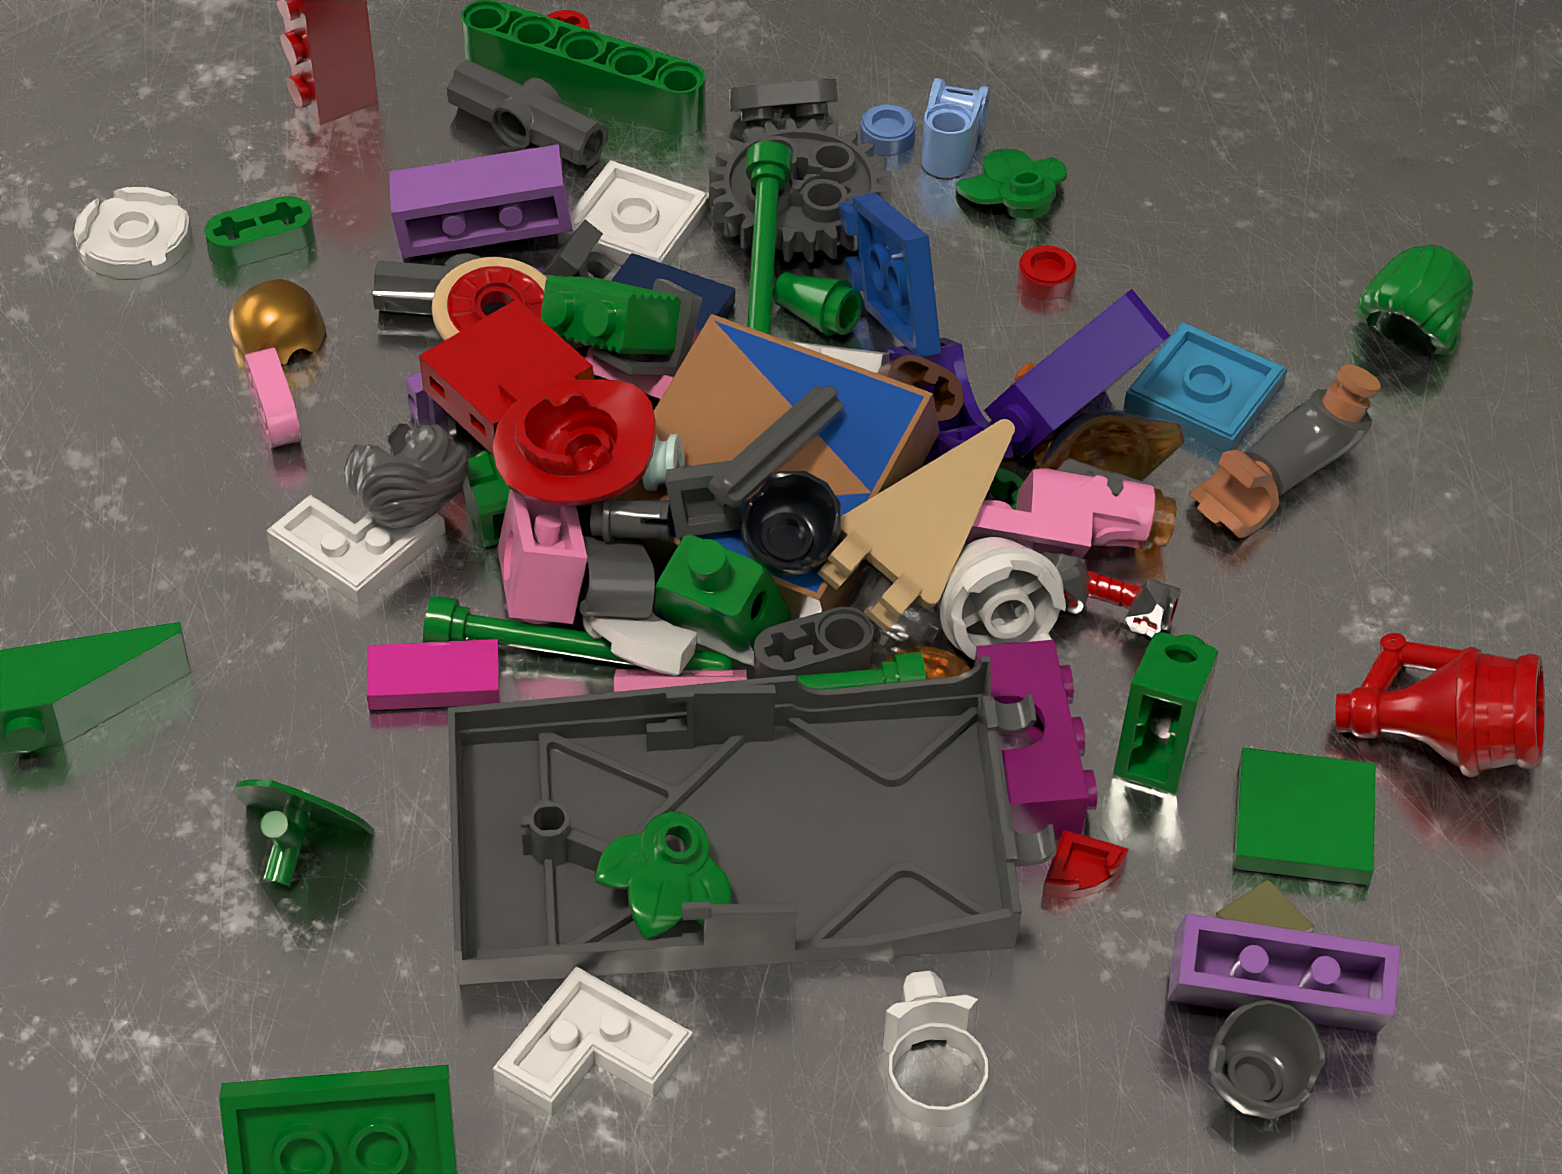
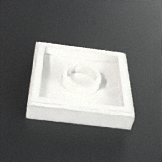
(639, 214)

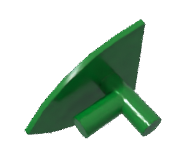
(288, 819)

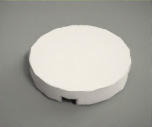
(133, 233)

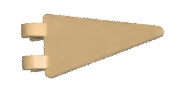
(919, 525)

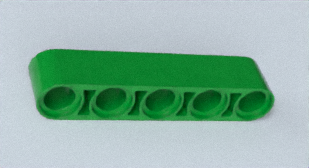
(586, 66)

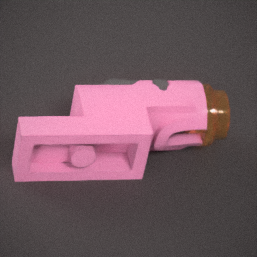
(1076, 505)

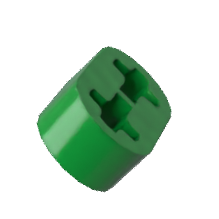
(259, 231)

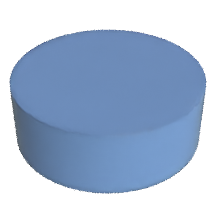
(888, 128)

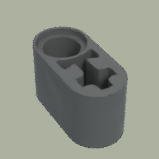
(617, 579)
(816, 644)

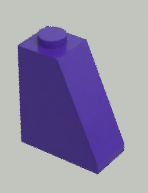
(1078, 371)

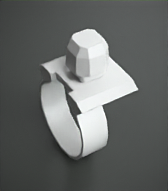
(932, 1016)

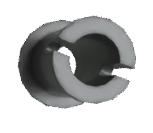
(629, 519)

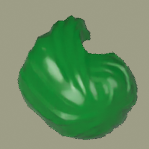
(1424, 287)

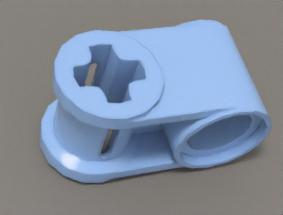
(952, 128)

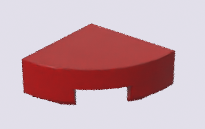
(1083, 866)

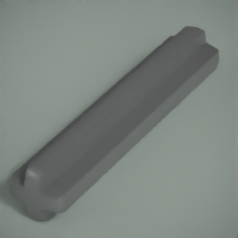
(775, 446)

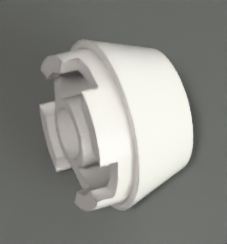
(1000, 596)

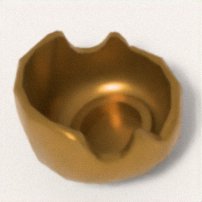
(278, 317)

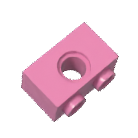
(541, 560)

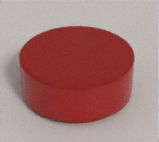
(1047, 272)

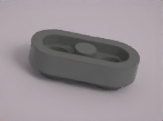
(806, 96)

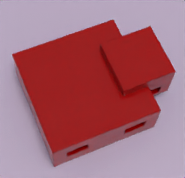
(494, 365)

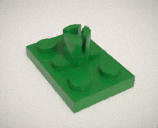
(341, 1123)

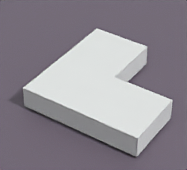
(345, 554)
(587, 1026)

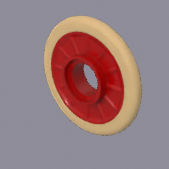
(481, 281)

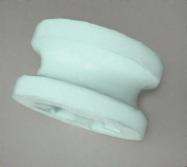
(666, 455)

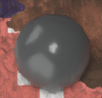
(1266, 1058)

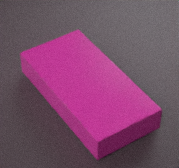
(433, 674)

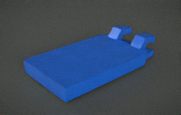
(893, 271)

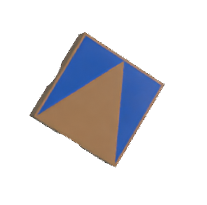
(741, 384)

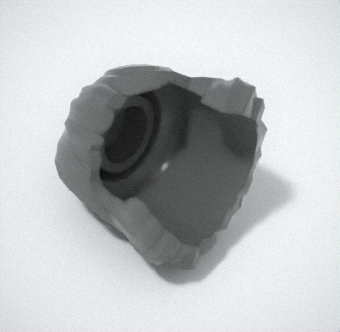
(412, 480)

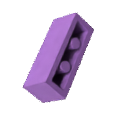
(480, 201)
(1319, 974)

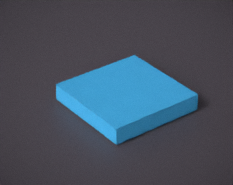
(1206, 387)

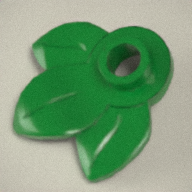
(1016, 182)
(660, 877)

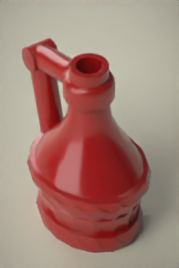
(1471, 710)

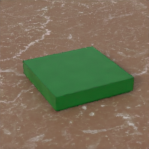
(1305, 816)

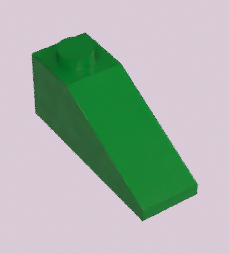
(77, 683)

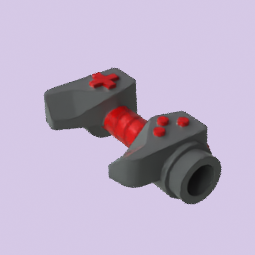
(1149, 606)

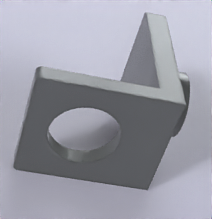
(661, 364)

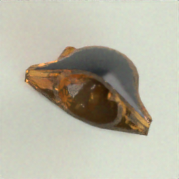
(1112, 443)

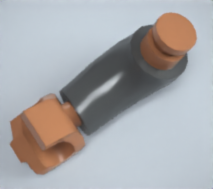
(1307, 439)

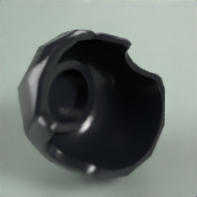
(791, 523)

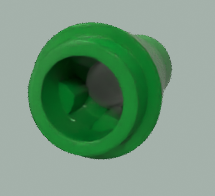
(822, 302)

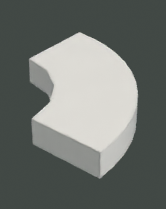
(645, 642)

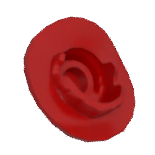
(576, 441)

